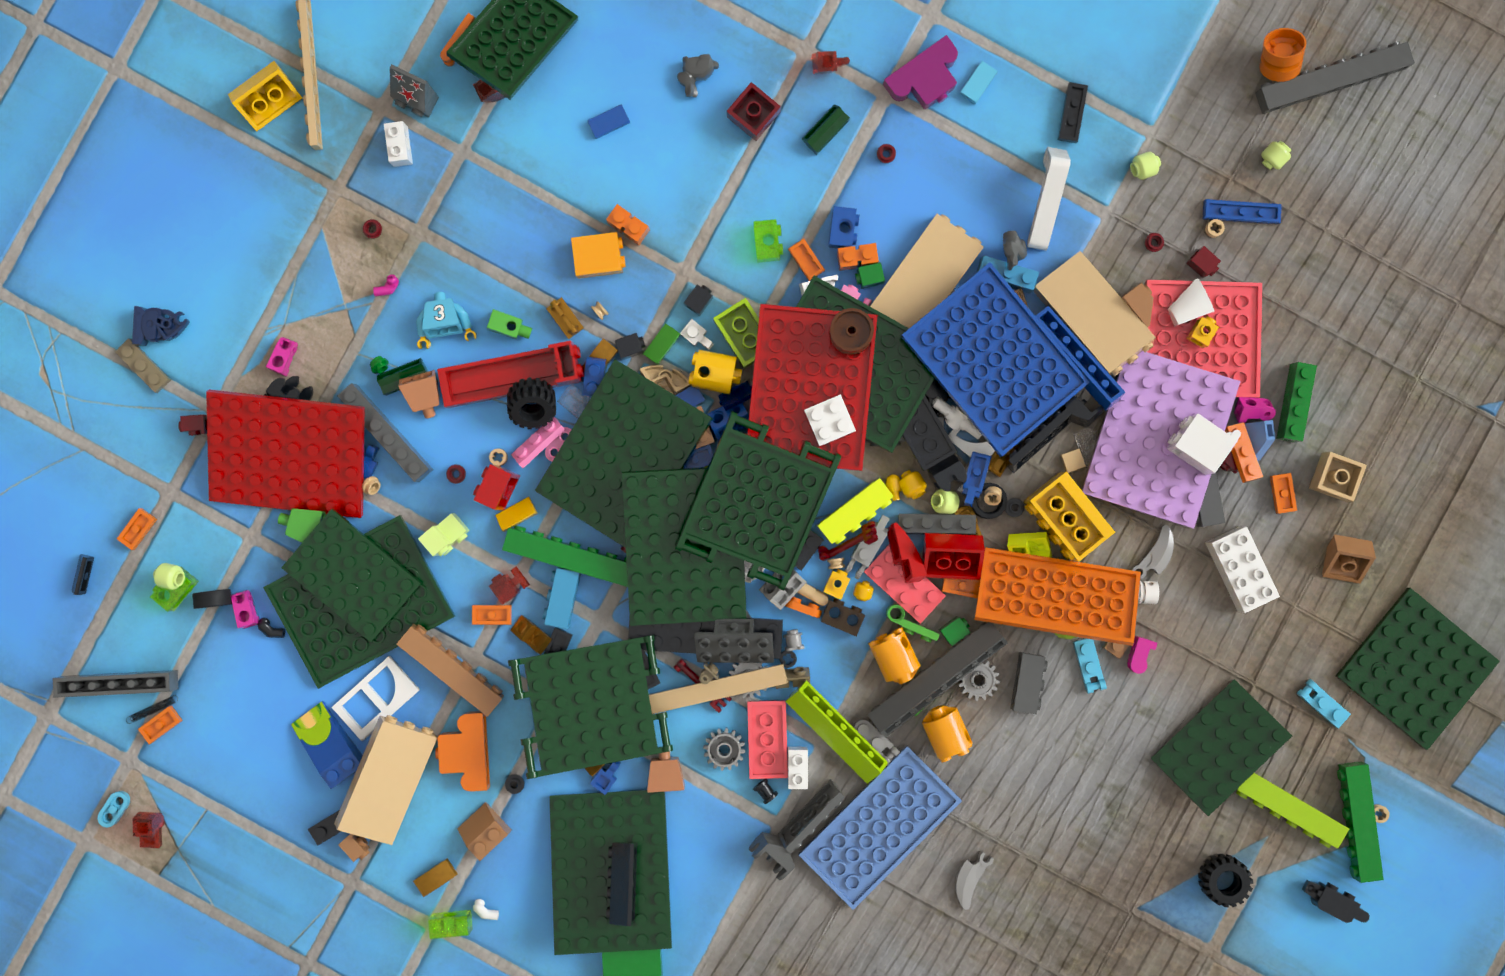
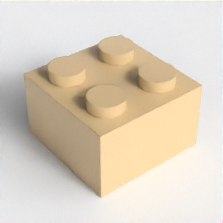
(1337, 476)

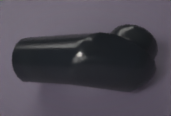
(268, 631)

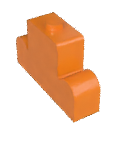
(466, 752)

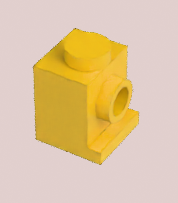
(1197, 334)
(830, 587)

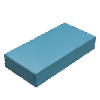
(978, 82)

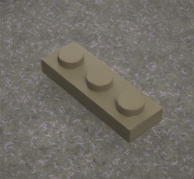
(143, 365)

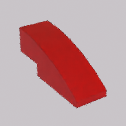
(905, 554)

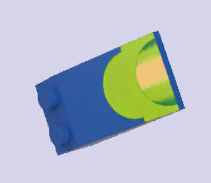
(327, 745)

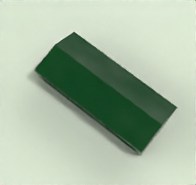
(826, 129)
(390, 379)

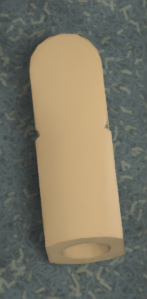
(814, 594)

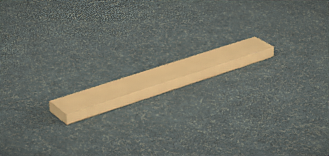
(718, 689)

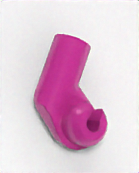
(389, 287)

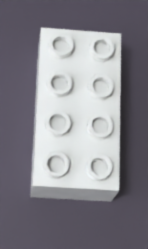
(1242, 569)

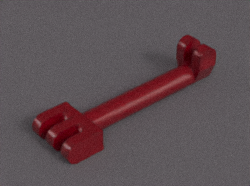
(868, 536)
(681, 666)

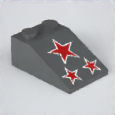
(411, 92)

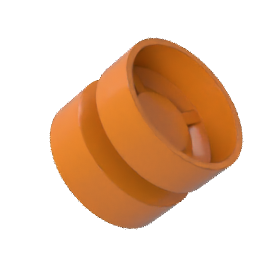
(1282, 54)

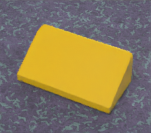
(516, 514)

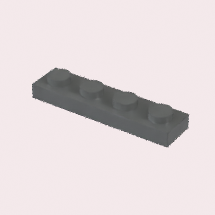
(938, 524)

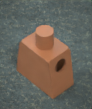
(421, 392)
(665, 774)

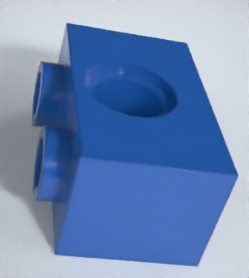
(841, 216)

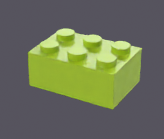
(740, 330)

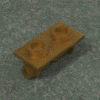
(564, 317)

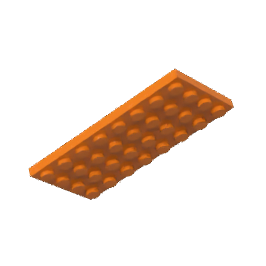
(1058, 596)

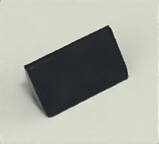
(82, 574)

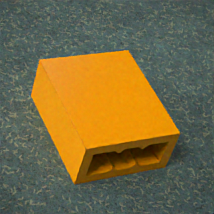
(598, 255)

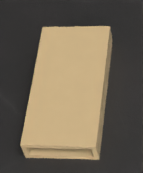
(928, 272)
(1095, 313)
(385, 780)

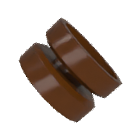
(861, 325)

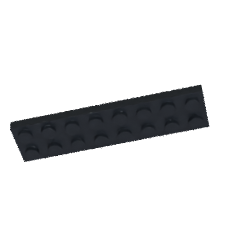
(680, 636)

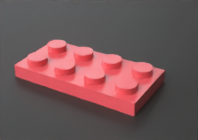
(915, 598)
(767, 739)

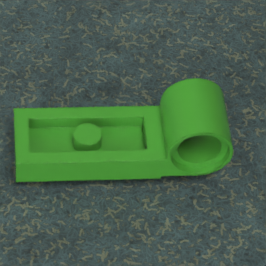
(910, 627)

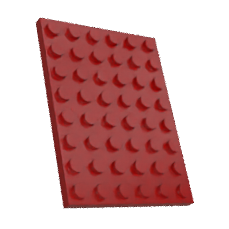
(801, 369)
(285, 453)

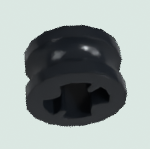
(793, 655)

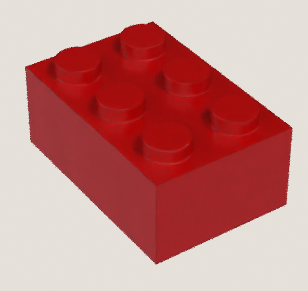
(496, 487)
(953, 556)

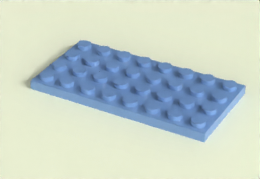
(879, 827)

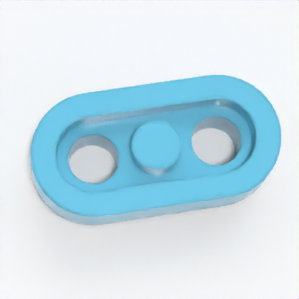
(113, 807)

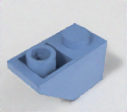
(1261, 436)

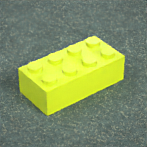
(854, 511)

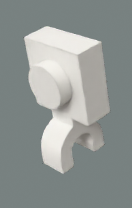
(695, 333)

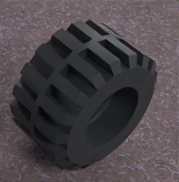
(531, 392)
(1239, 886)

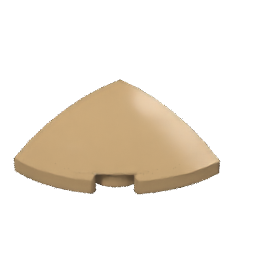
(669, 380)

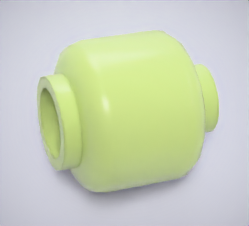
(1276, 155)
(1145, 165)
(945, 502)
(168, 576)

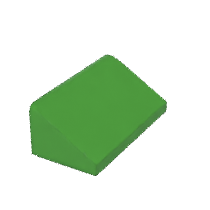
(662, 344)

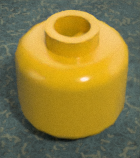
(912, 484)

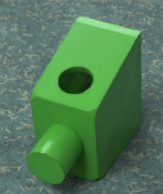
(499, 321)
(300, 522)

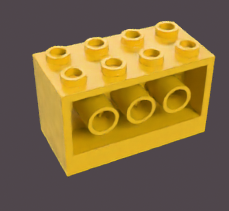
(1080, 514)

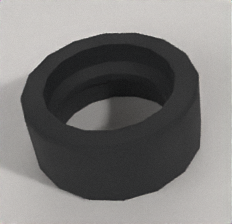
(1000, 509)
(212, 598)

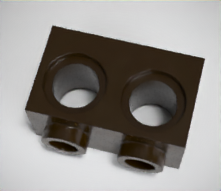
(840, 621)

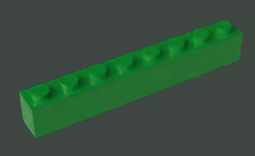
(565, 555)

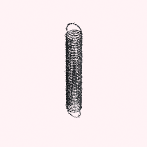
(152, 709)

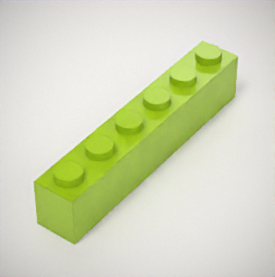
(836, 732)
(1294, 810)

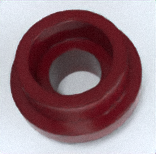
(889, 148)
(366, 229)
(1158, 238)
(450, 476)

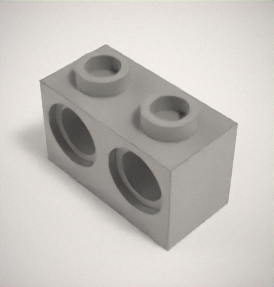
(780, 597)

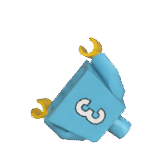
(442, 319)

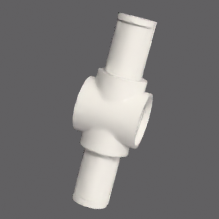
(955, 417)

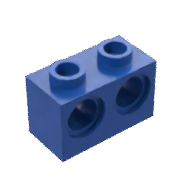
(721, 417)

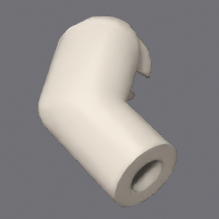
(483, 912)

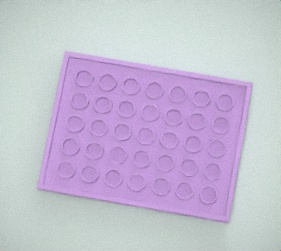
(1131, 452)

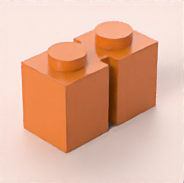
(634, 228)
(849, 256)

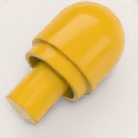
(892, 484)

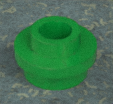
(379, 364)

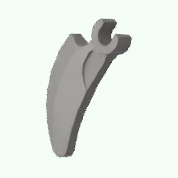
(1159, 555)
(968, 877)

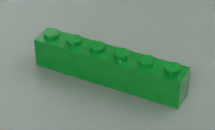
(1361, 821)

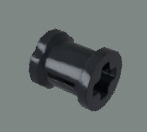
(765, 791)

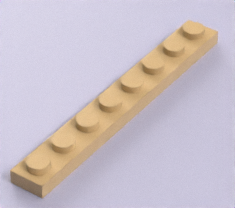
(309, 80)

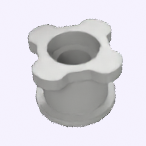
(793, 640)

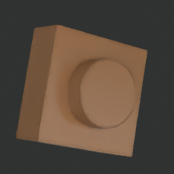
(1115, 649)

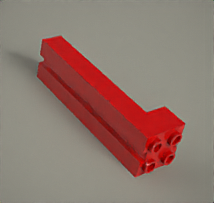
(493, 377)

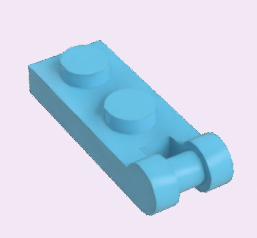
(1089, 664)
(1324, 704)

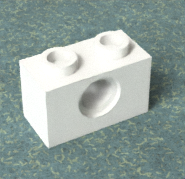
(398, 144)
(797, 768)

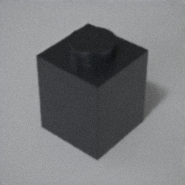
(699, 299)
(630, 346)

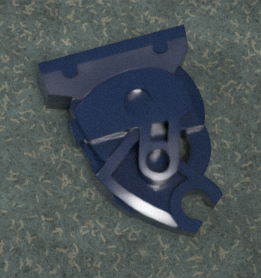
(153, 326)

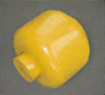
(863, 591)

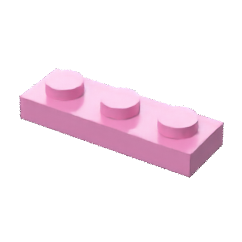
(537, 442)

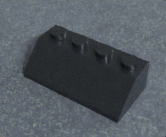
(623, 883)

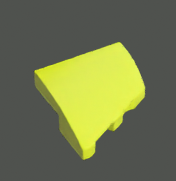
(1030, 543)

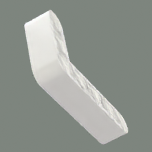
(1057, 166)

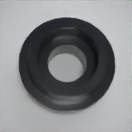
(1019, 503)
(520, 781)

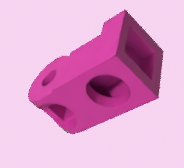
(282, 356)
(1254, 409)
(244, 609)
(1138, 654)

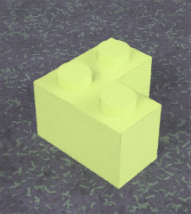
(444, 535)

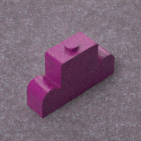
(925, 75)

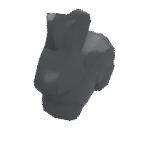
(694, 70)
(1013, 248)

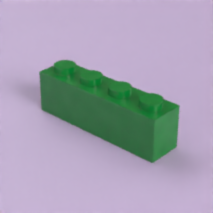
(1296, 402)

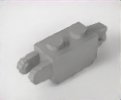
(865, 553)

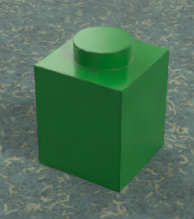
(870, 275)
(955, 630)

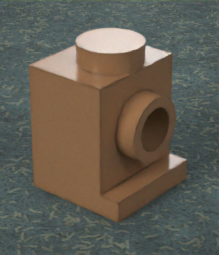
(355, 847)

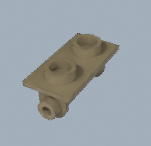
(708, 673)
(797, 675)

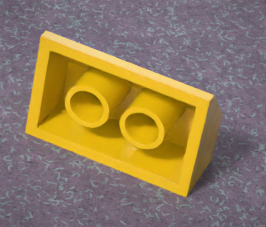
(264, 96)

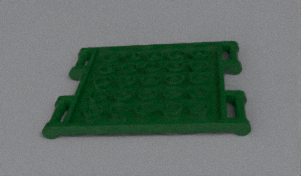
(757, 501)
(590, 706)

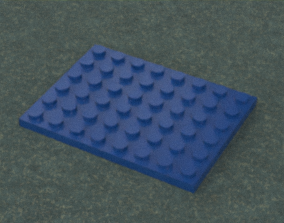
(995, 359)

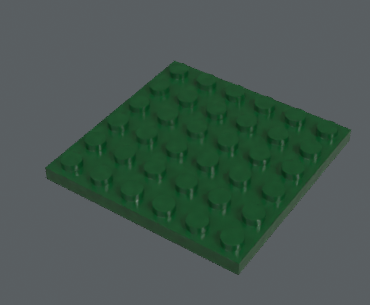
(1428, 665)

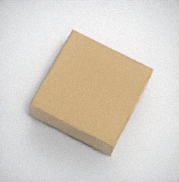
(1073, 460)

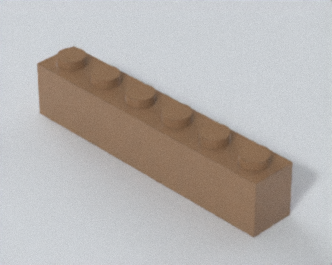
(450, 669)

